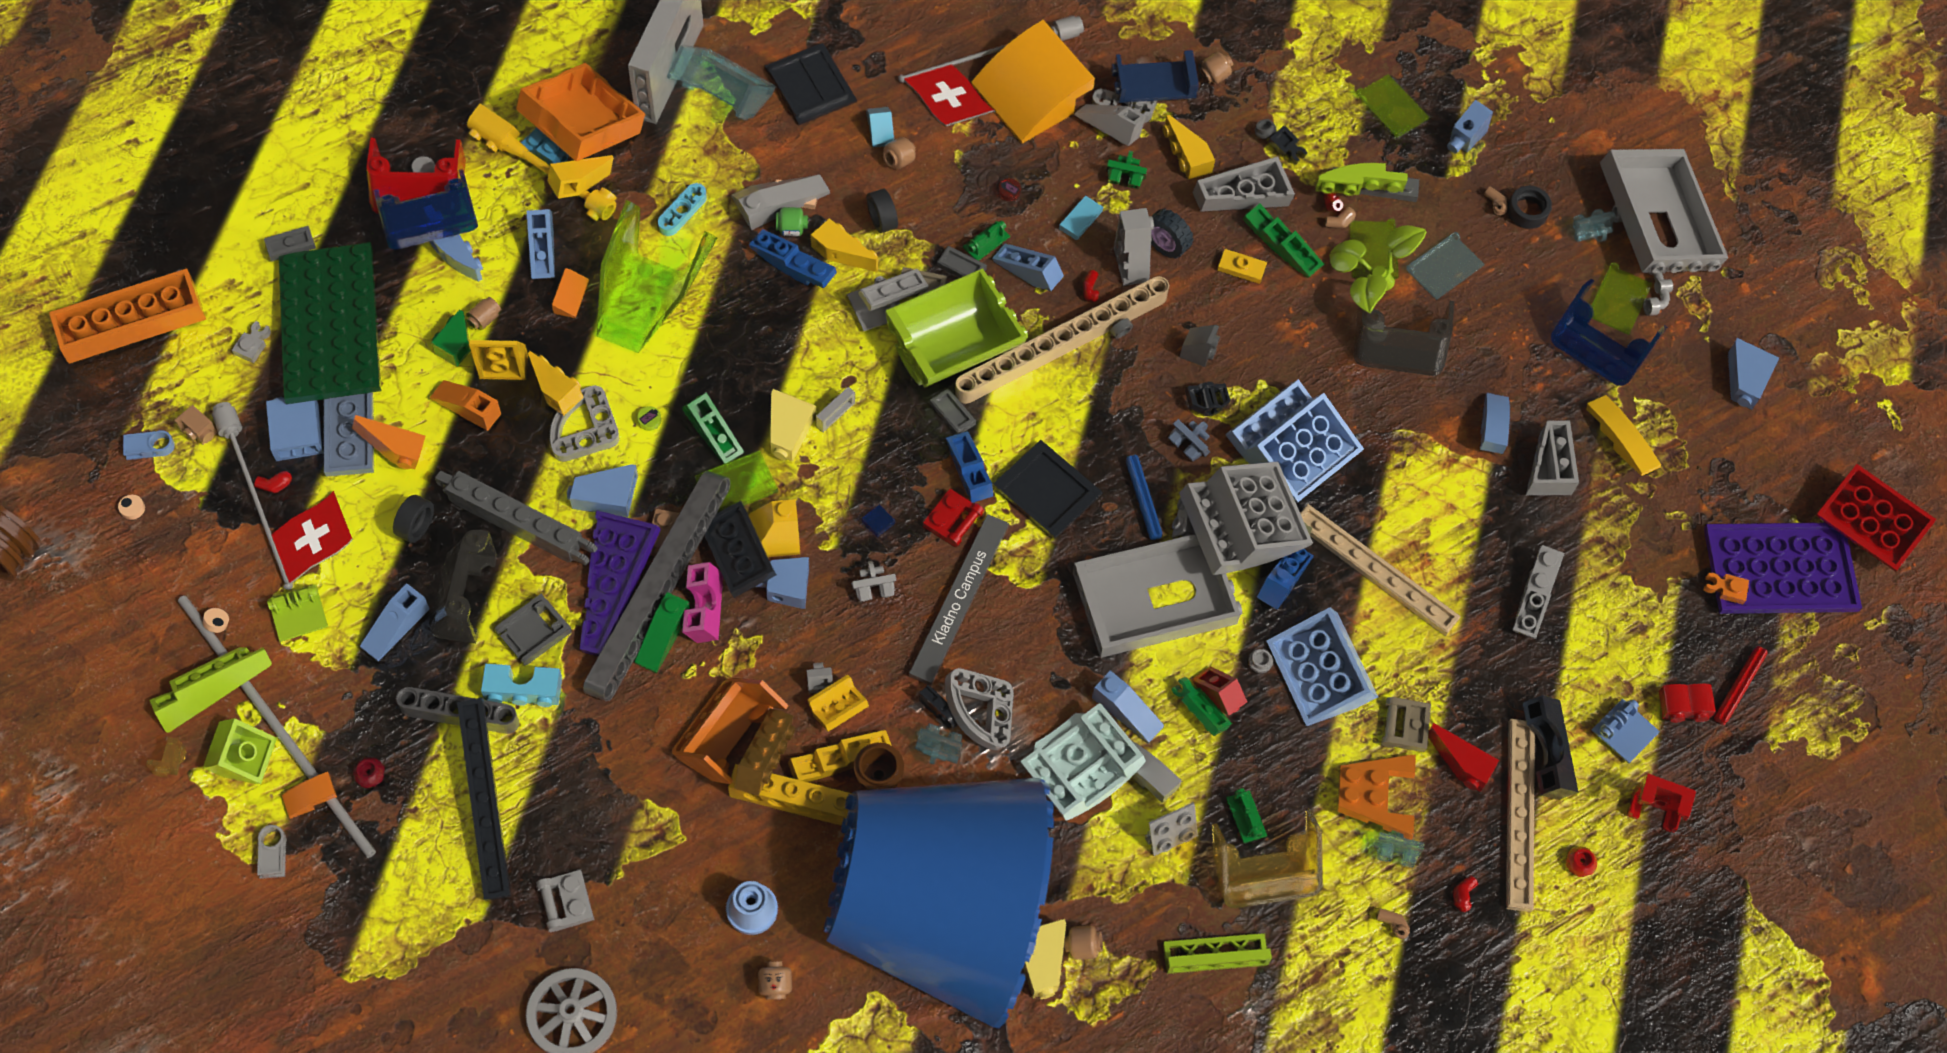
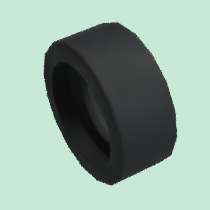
(1530, 193)
(882, 210)
(413, 518)

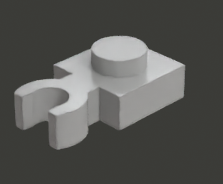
(251, 345)

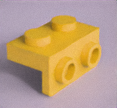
(837, 703)

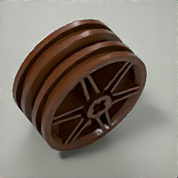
(16, 543)

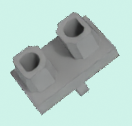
(885, 583)

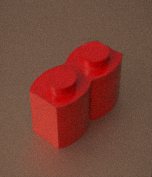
(1687, 701)

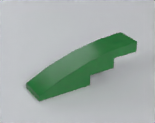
(1283, 242)

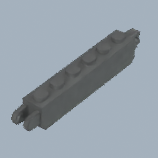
(515, 517)

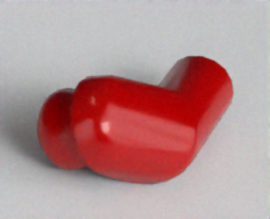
(1332, 202)
(1088, 284)

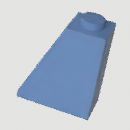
(1749, 372)
(605, 491)

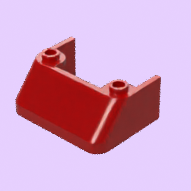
(410, 184)

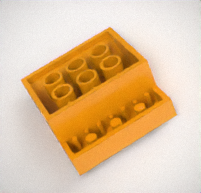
(1033, 82)

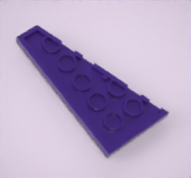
(613, 574)

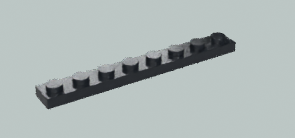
(484, 799)

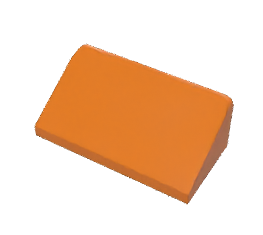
(569, 294)

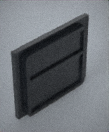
(810, 83)
(1047, 489)

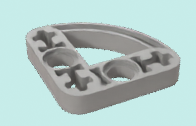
(600, 428)
(994, 699)

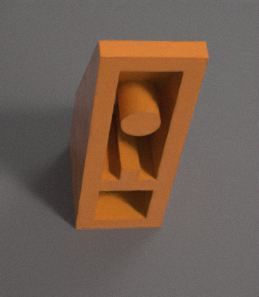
(394, 443)

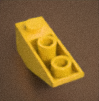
(1192, 151)
(575, 177)
(840, 247)
(558, 389)

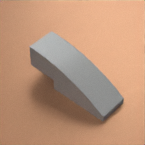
(1156, 776)

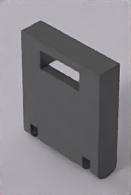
(529, 634)

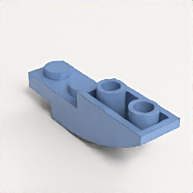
(458, 256)

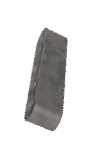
(448, 704)

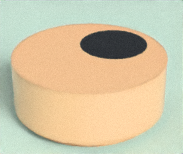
(131, 507)
(215, 620)

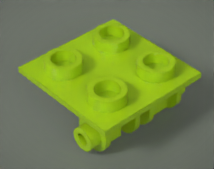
(297, 612)

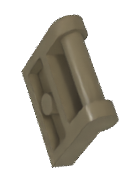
(1414, 727)

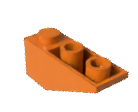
(468, 403)

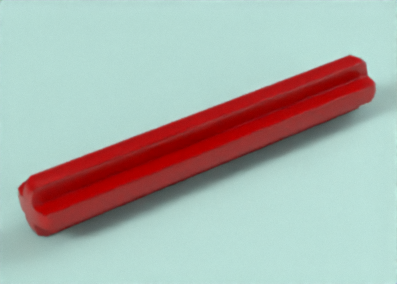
(1740, 685)

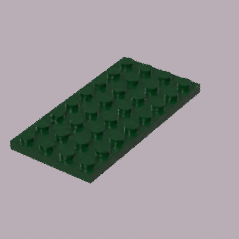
(329, 323)

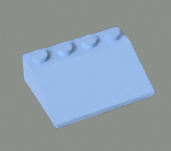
(1322, 667)

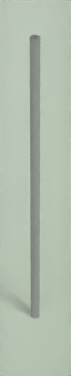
(279, 730)

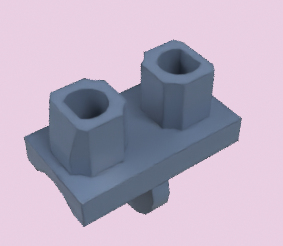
(1182, 433)

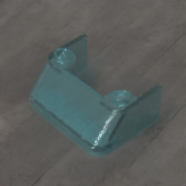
(722, 78)

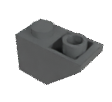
(1200, 344)

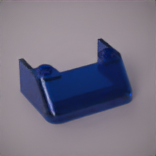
(427, 216)
(1596, 349)

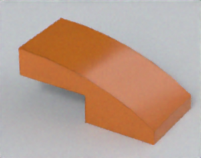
(308, 794)

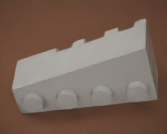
(1245, 188)

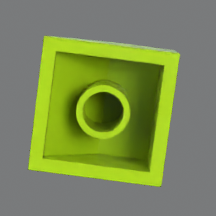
(239, 751)

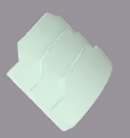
(1084, 761)

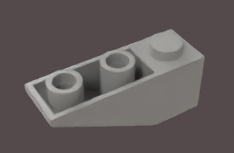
(1117, 121)

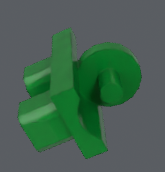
(1136, 173)

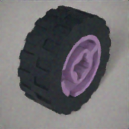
(1170, 234)

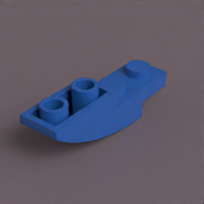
(791, 261)

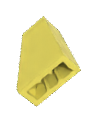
(789, 424)
(1045, 964)

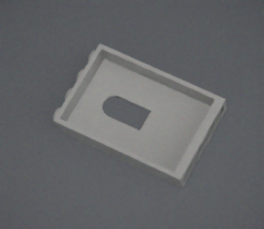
(670, 26)
(1663, 182)
(1120, 605)

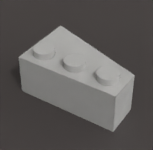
(1133, 245)

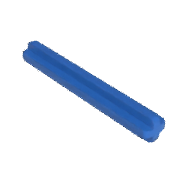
(1144, 497)

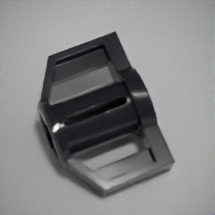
(1208, 398)

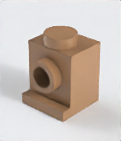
(196, 425)

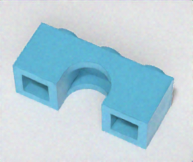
(541, 690)

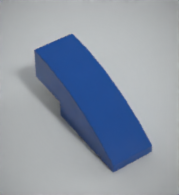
(970, 467)

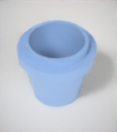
(752, 918)

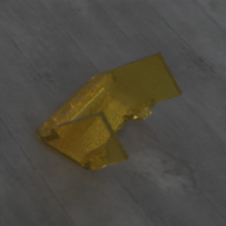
(1271, 876)

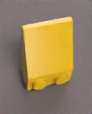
(500, 359)

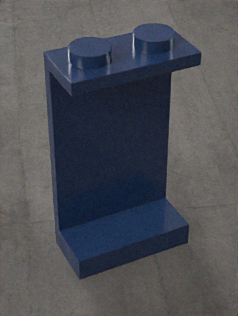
(1155, 80)

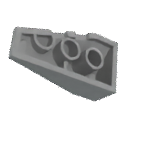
(762, 201)

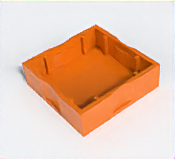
(580, 111)

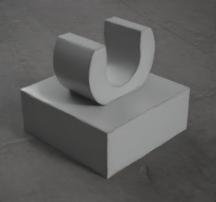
(819, 678)

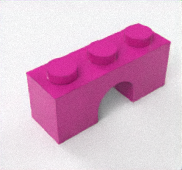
(706, 586)

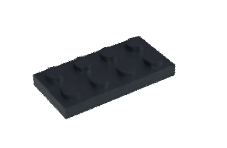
(738, 550)

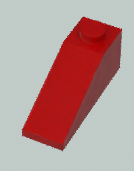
(1464, 759)

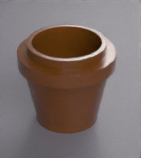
(878, 759)

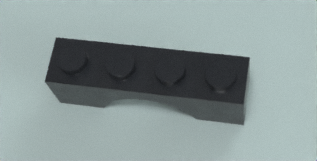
(1546, 719)

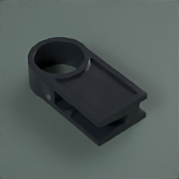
(937, 706)

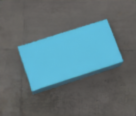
(1081, 218)

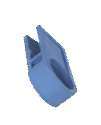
(141, 445)

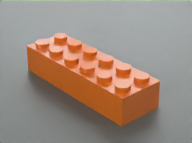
(127, 316)

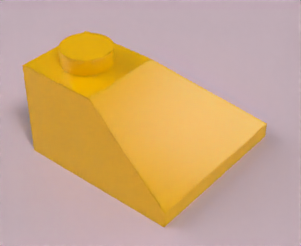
(777, 527)

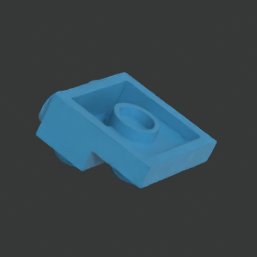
(544, 147)

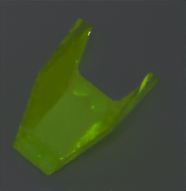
(636, 291)

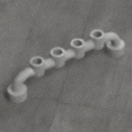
(1662, 286)

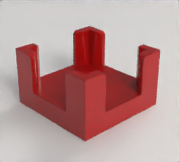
(1665, 796)

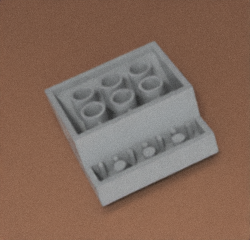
(1245, 517)

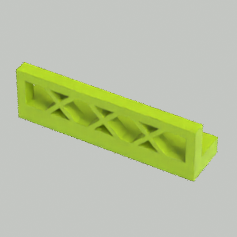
(1216, 959)

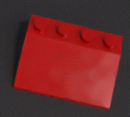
(1876, 517)

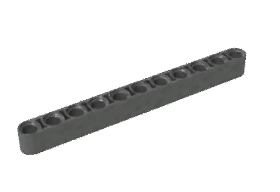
(659, 579)

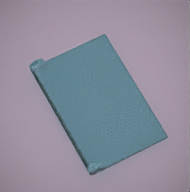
(1445, 266)

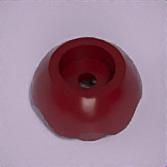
(368, 779)

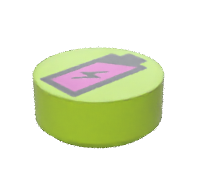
(649, 418)

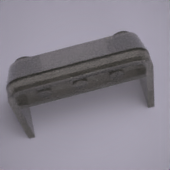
(1402, 348)

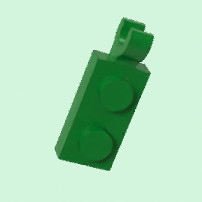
(1202, 707)

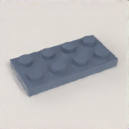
(344, 448)

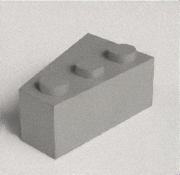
(1554, 461)

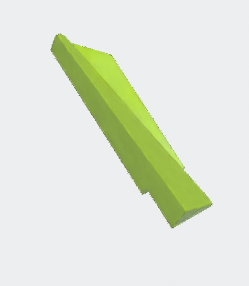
(206, 685)

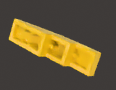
(1624, 435)
(834, 758)

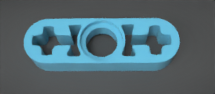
(681, 218)

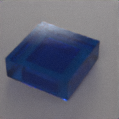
(878, 520)

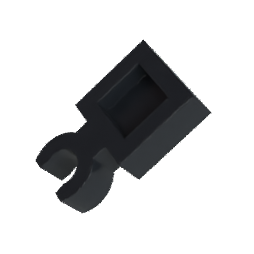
(1285, 142)

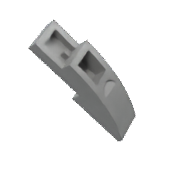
(1537, 592)

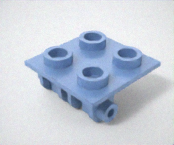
(1626, 730)

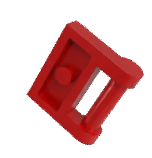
(947, 513)

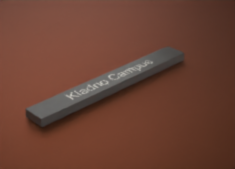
(959, 600)

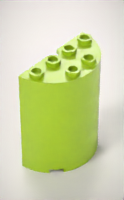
(954, 328)

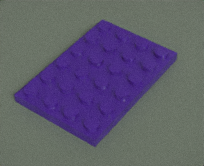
(1786, 567)

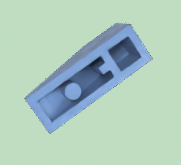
(541, 243)
(1031, 266)
(1127, 707)

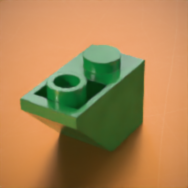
(453, 340)

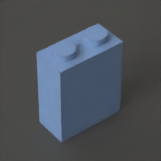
(294, 429)

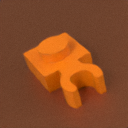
(1730, 587)

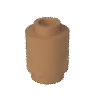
(483, 313)

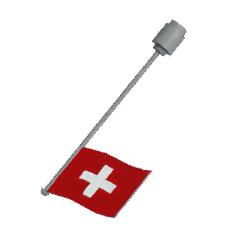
(950, 93)
(304, 538)

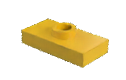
(1242, 266)

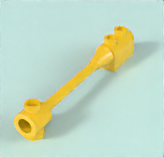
(503, 136)

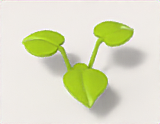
(1370, 290)

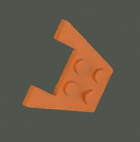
(1365, 792)

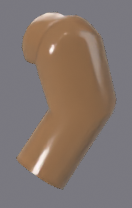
(1499, 201)
(1342, 220)
(1396, 921)

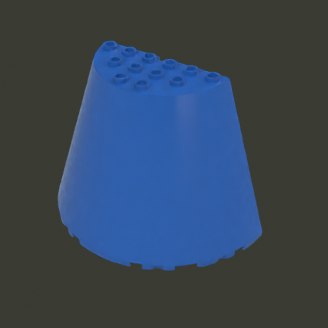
(946, 887)

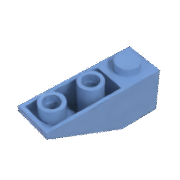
(395, 621)

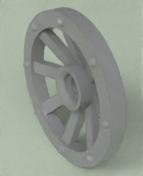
(574, 1018)

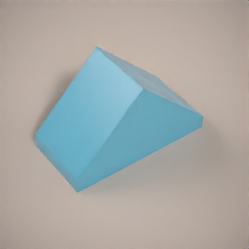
(880, 126)

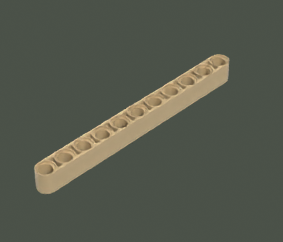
(1056, 348)

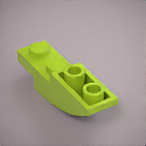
(1353, 177)

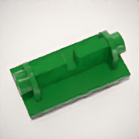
(987, 240)
(1246, 816)

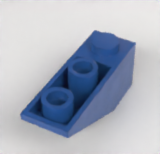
(1284, 578)

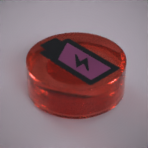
(1009, 189)

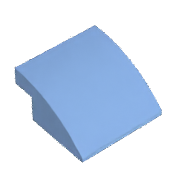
(1300, 435)

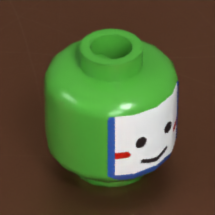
(791, 221)

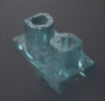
(1595, 226)
(939, 746)
(1395, 842)

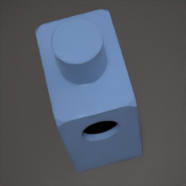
(1470, 127)
(790, 583)

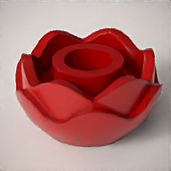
(1576, 866)

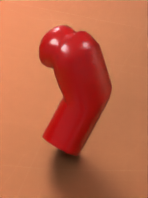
(274, 484)
(1461, 893)

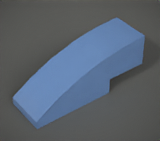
(1495, 423)

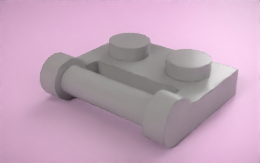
(573, 897)

